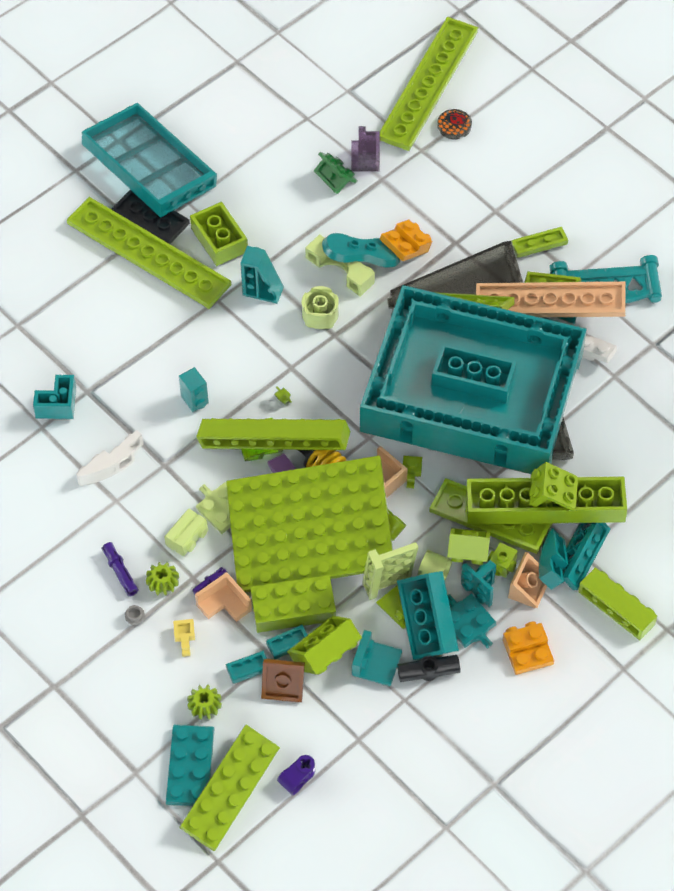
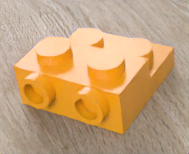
(407, 240)
(527, 647)

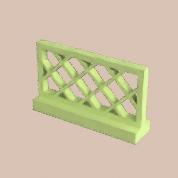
(388, 568)

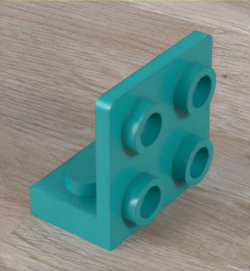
(375, 660)

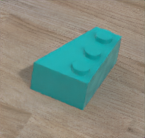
(260, 276)

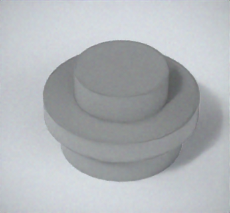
(134, 615)

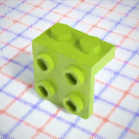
(553, 484)

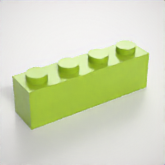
(617, 603)

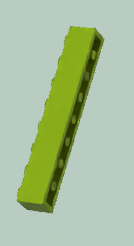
(273, 434)

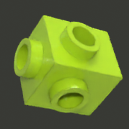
(504, 558)

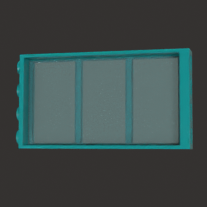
(149, 159)

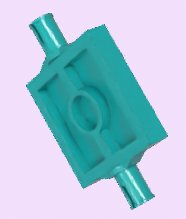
(471, 621)

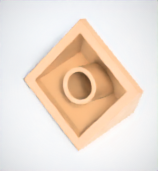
(526, 585)

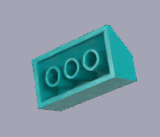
(427, 615)

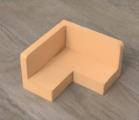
(393, 471)
(223, 594)

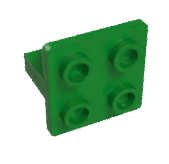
(333, 172)

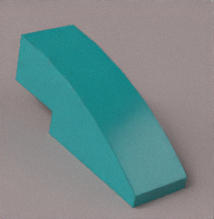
(553, 560)

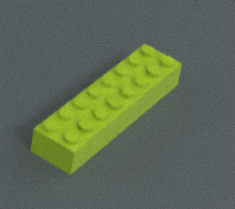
(509, 499)

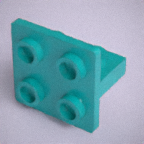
(479, 582)

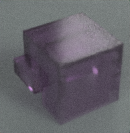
(366, 151)

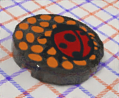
(454, 124)

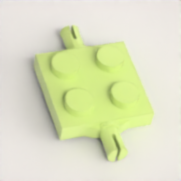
(215, 507)

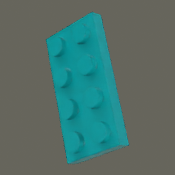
(189, 763)

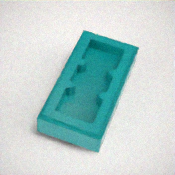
(283, 642)
(246, 667)

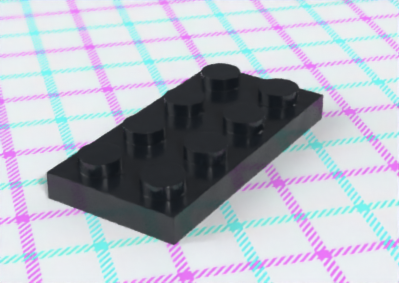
(138, 212)

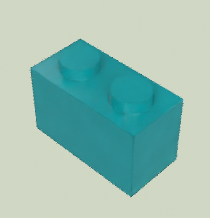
(193, 389)

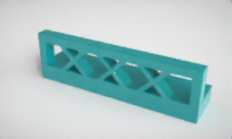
(584, 551)

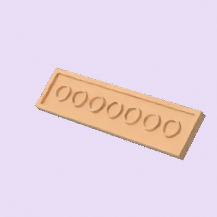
(561, 298)

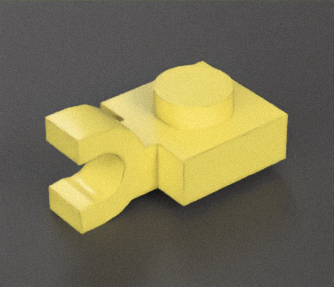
(184, 633)

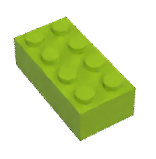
(292, 603)

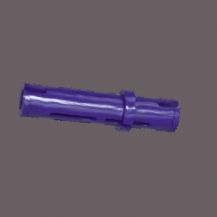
(115, 562)

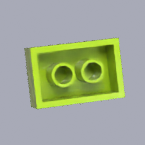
(218, 233)
(468, 545)
(325, 644)

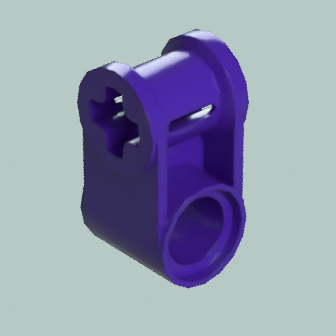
(295, 777)

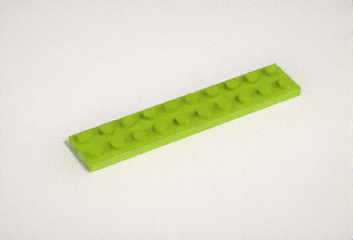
(427, 83)
(149, 252)

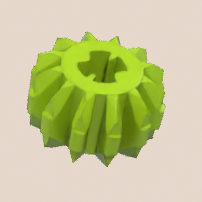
(162, 578)
(203, 695)

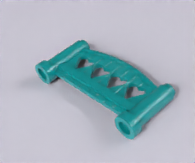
(645, 275)

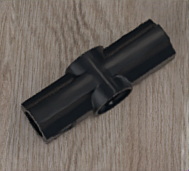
(416, 669)

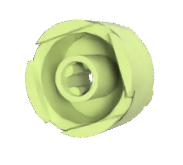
(320, 308)
(434, 562)

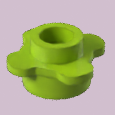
(283, 395)

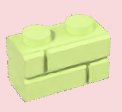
(186, 532)

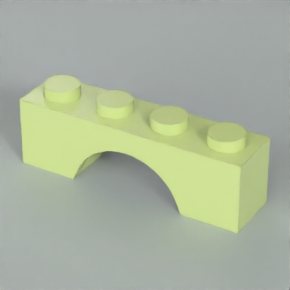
(358, 275)

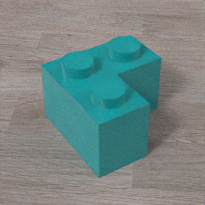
(57, 402)

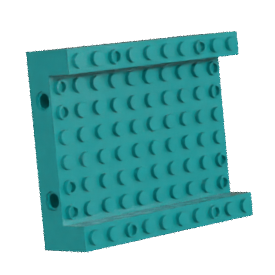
(472, 380)

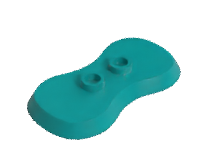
(351, 249)

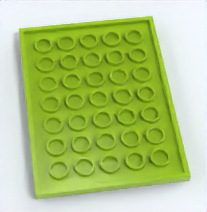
(308, 522)

